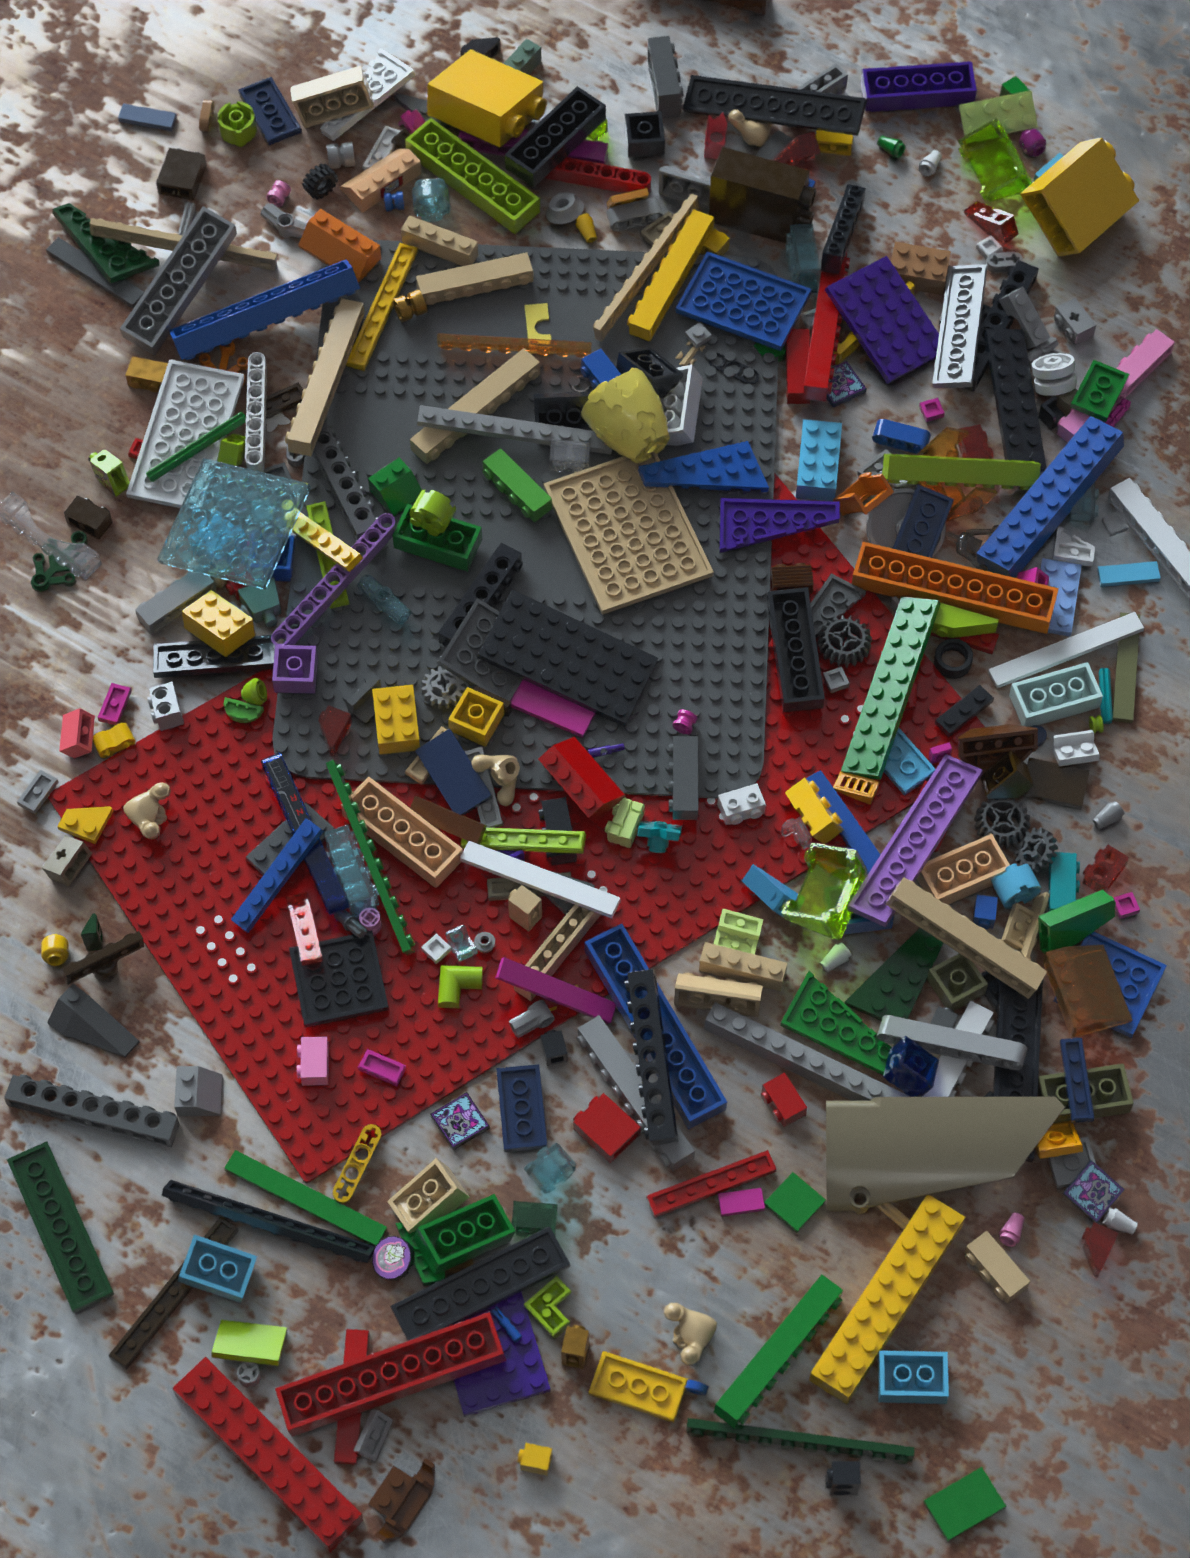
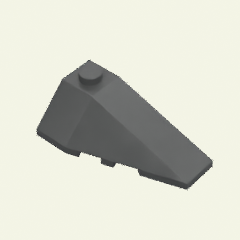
(84, 1019)

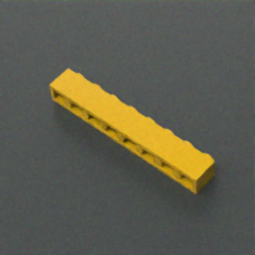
(671, 275)

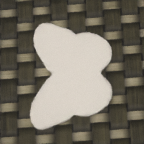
(272, 422)

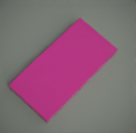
(551, 708)

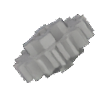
(435, 693)

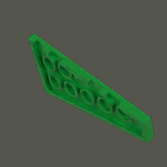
(832, 1024)

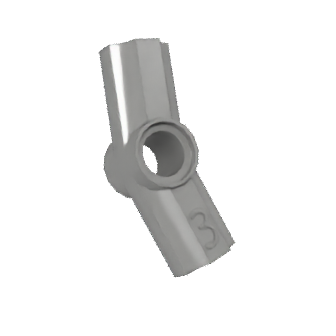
(283, 221)

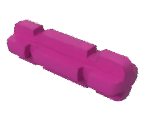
(1118, 412)

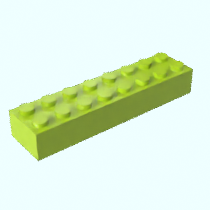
(473, 176)

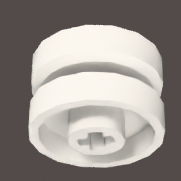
(1054, 374)

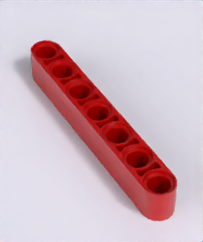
(600, 176)

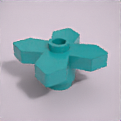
(659, 834)

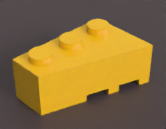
(815, 810)

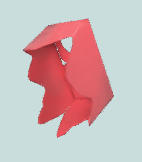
(718, 125)

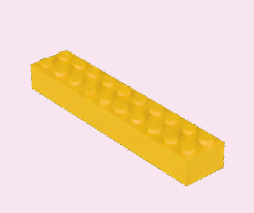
(886, 1299)

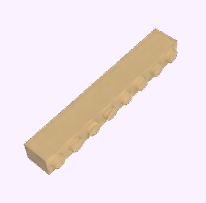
(481, 400)
(966, 937)

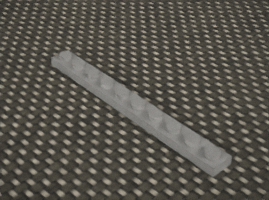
(506, 428)

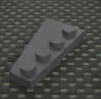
(833, 601)

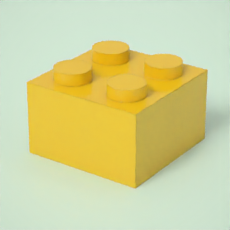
(476, 716)

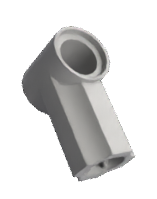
(536, 1016)

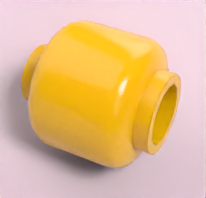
(55, 949)

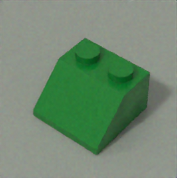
(394, 486)

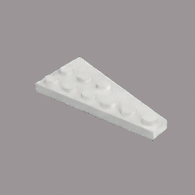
(384, 77)

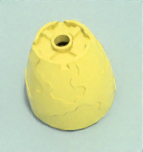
(628, 416)

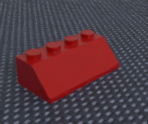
(582, 778)

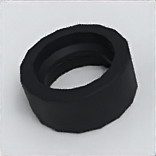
(955, 645)

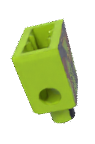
(106, 464)

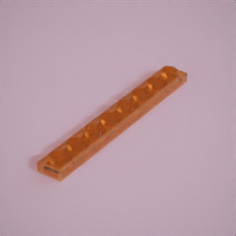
(508, 344)

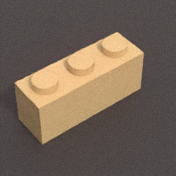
(996, 1267)

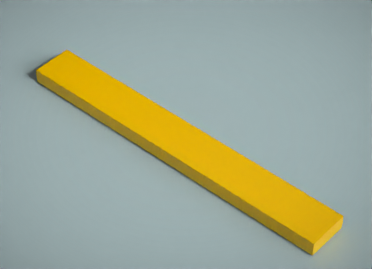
(381, 306)

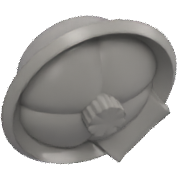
(564, 208)

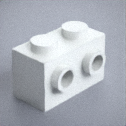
(741, 804)

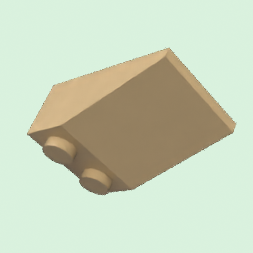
(428, 1196)

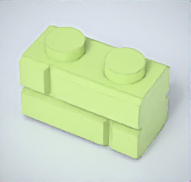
(625, 822)

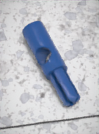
(505, 1323)

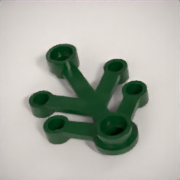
(54, 567)

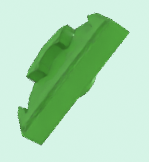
(242, 711)

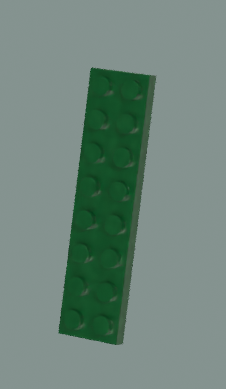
(60, 1227)

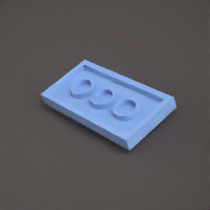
(1066, 578)

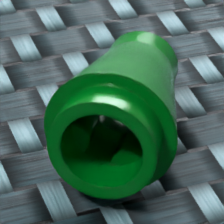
(892, 146)

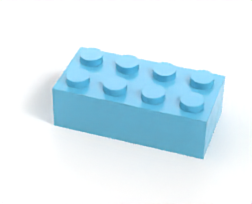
(818, 460)

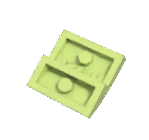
(738, 931)

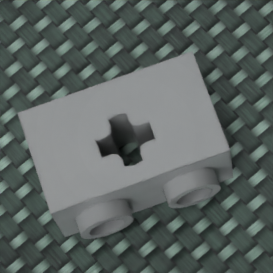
(1074, 321)

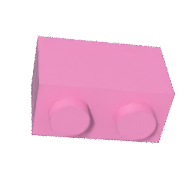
(314, 1061)

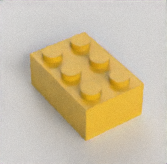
(218, 623)
(396, 719)

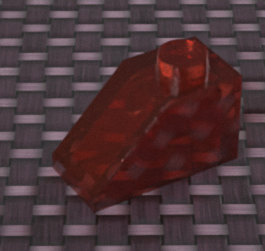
(334, 727)
(1097, 1246)

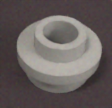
(484, 947)

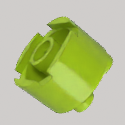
(237, 123)
(432, 512)

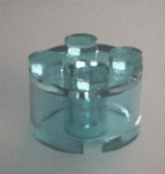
(431, 199)
(550, 1168)

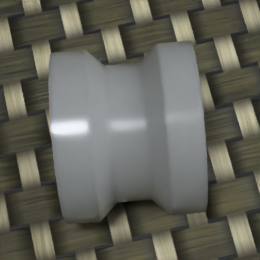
(246, 1369)

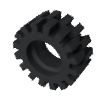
(320, 181)

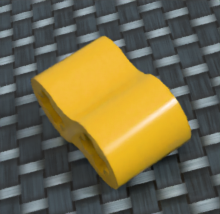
(113, 740)

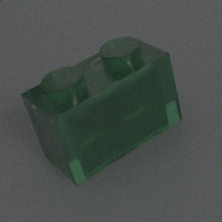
(533, 1217)

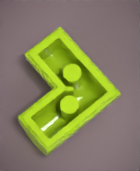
(453, 980)
(544, 1310)

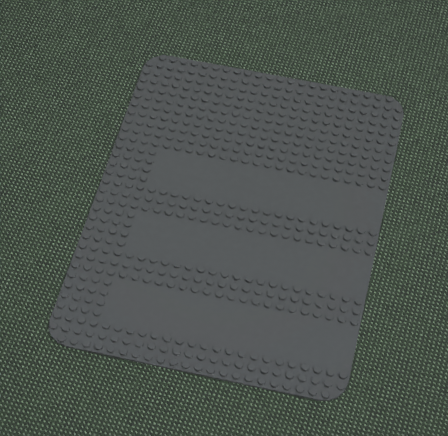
(704, 634)

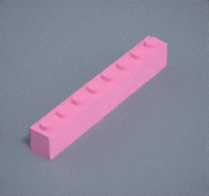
(1138, 365)

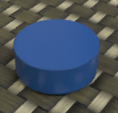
(696, 1387)

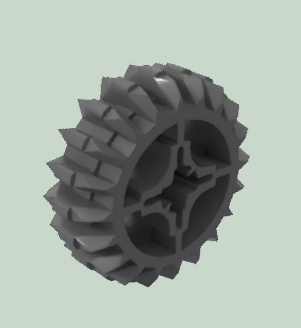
(854, 648)
(1003, 811)

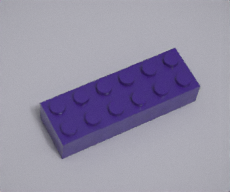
(918, 86)

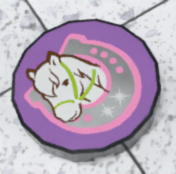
(393, 1258)

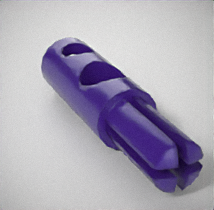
(596, 752)

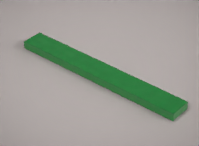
(305, 1198)

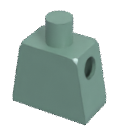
(261, 603)

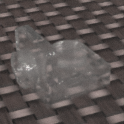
(799, 832)

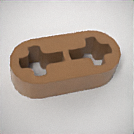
(206, 115)

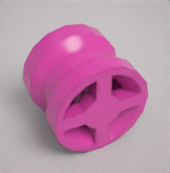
(684, 721)

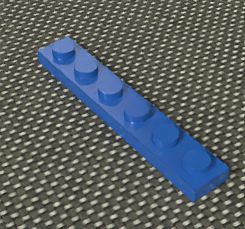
(277, 875)

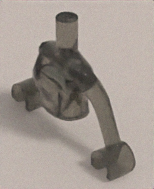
(968, 545)

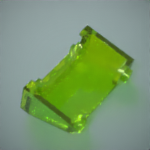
(995, 161)
(827, 890)

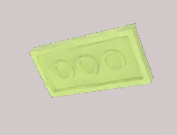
(1013, 111)

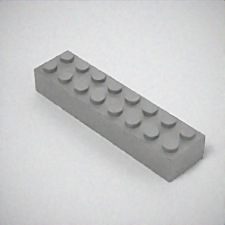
(178, 280)

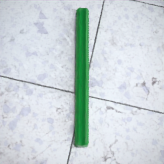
(196, 447)

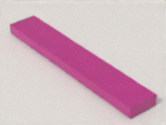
(555, 990)

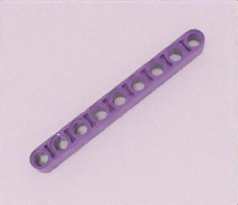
(331, 592)

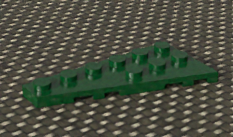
(112, 257)
(898, 980)

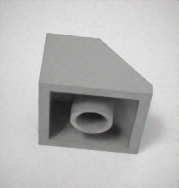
(198, 1091)

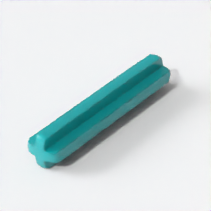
(1106, 703)

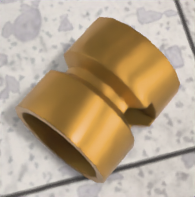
(411, 305)

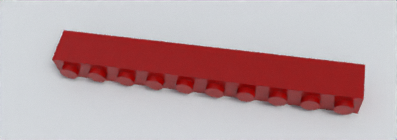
(823, 339)

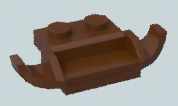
(402, 1499)

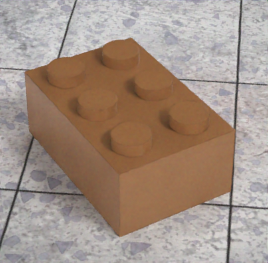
(922, 266)

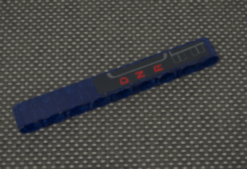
(295, 814)

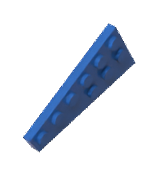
(711, 469)

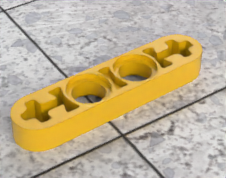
(359, 1165)

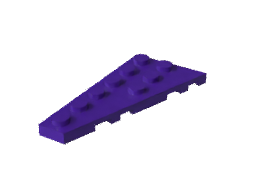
(761, 520)

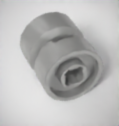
(341, 155)

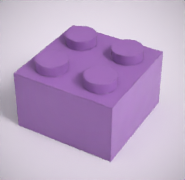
(295, 669)

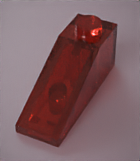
(993, 221)

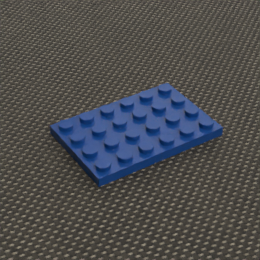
(743, 300)

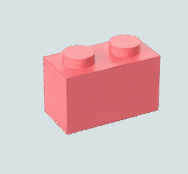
(77, 733)

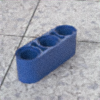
(900, 436)

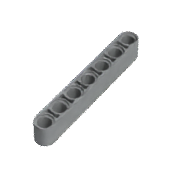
(954, 1042)

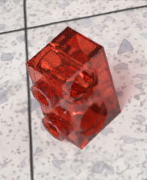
(1107, 871)

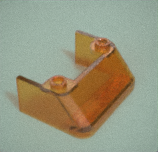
(945, 446)

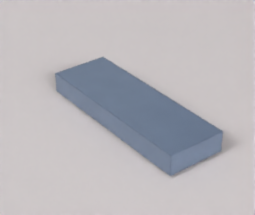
(147, 117)

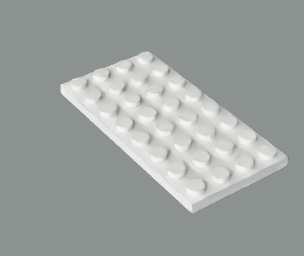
(187, 407)

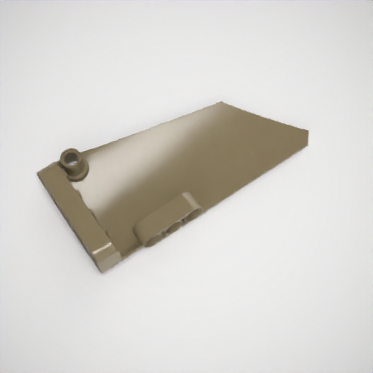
(927, 1145)

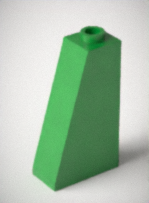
(1075, 921)

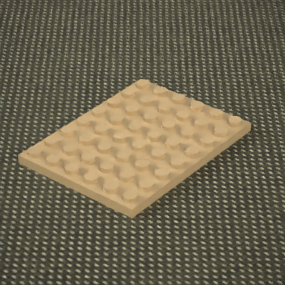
(627, 535)

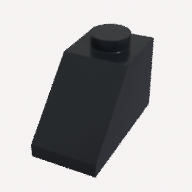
(486, 46)

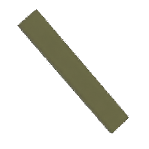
(1125, 678)

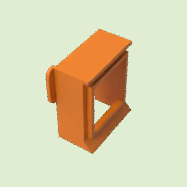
(860, 490)

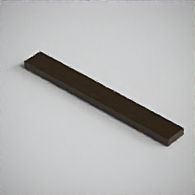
(163, 1305)

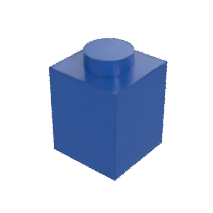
(985, 911)

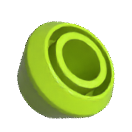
(254, 692)

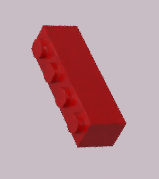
(797, 354)

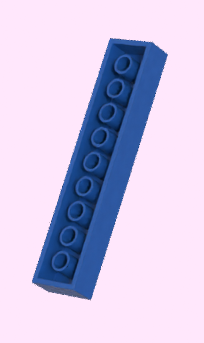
(264, 309)
(1051, 498)
(692, 1085)

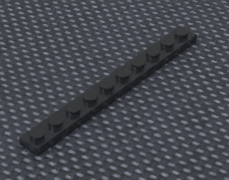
(268, 1221)

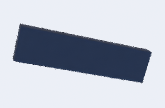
(1076, 1080)

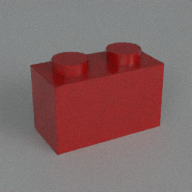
(784, 1100)

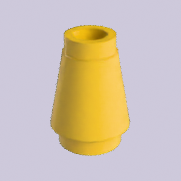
(586, 227)

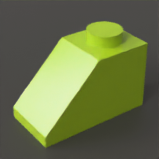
(232, 449)

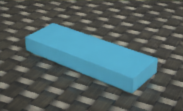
(1128, 574)

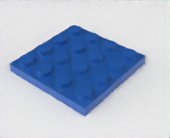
(1135, 974)

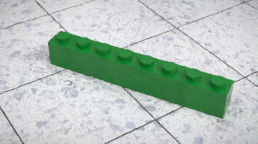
(778, 1351)

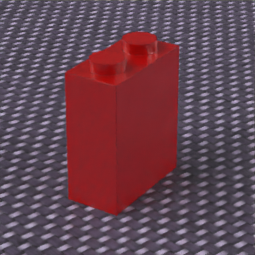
(606, 1127)

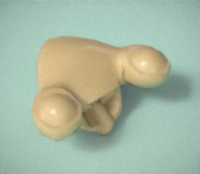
(752, 131)
(503, 770)
(147, 812)
(692, 1332)

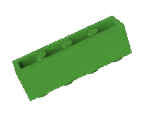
(517, 485)

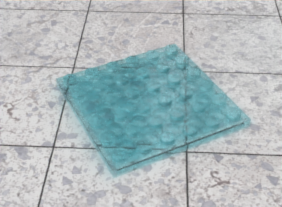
(234, 523)

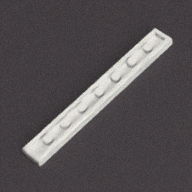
(1065, 650)
(540, 879)

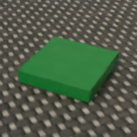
(794, 1202)

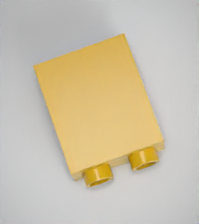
(485, 98)
(1080, 196)

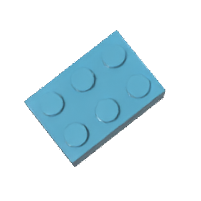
(217, 1268)
(913, 1377)

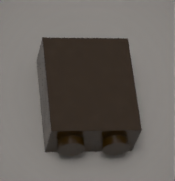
(181, 173)

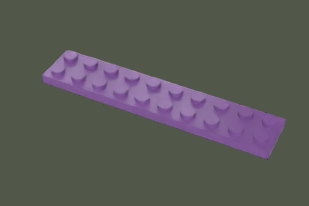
(916, 837)

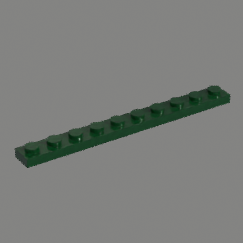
(809, 1442)

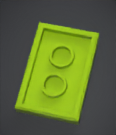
(249, 1342)

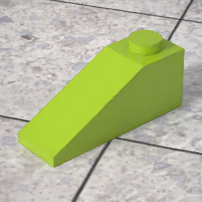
(958, 622)

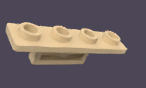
(1024, 925)

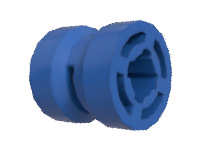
(398, 201)

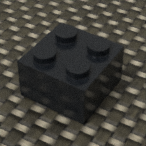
(644, 134)

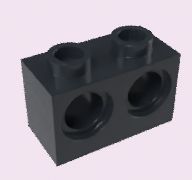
(843, 1478)

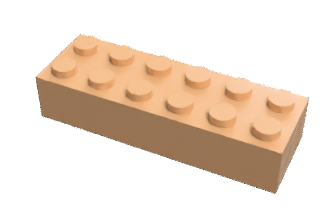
(405, 833)

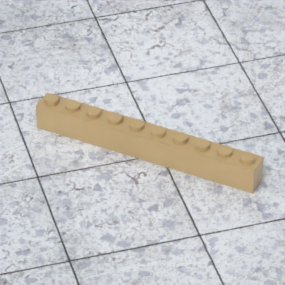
(325, 377)

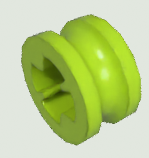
(1096, 724)

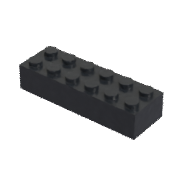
(555, 136)
(795, 650)

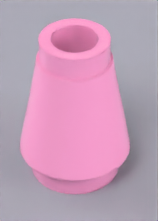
(1011, 1231)

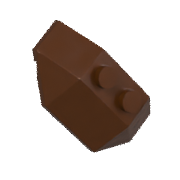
(987, 745)

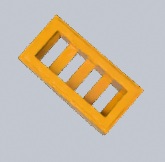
(871, 784)

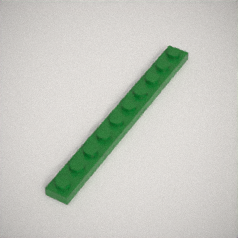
(374, 864)

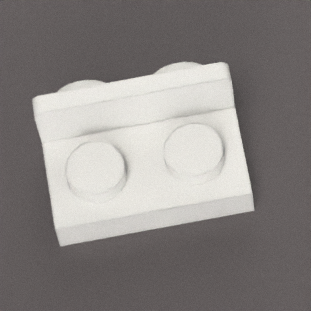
(1075, 748)

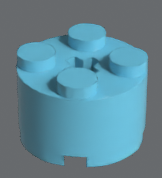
(1016, 885)

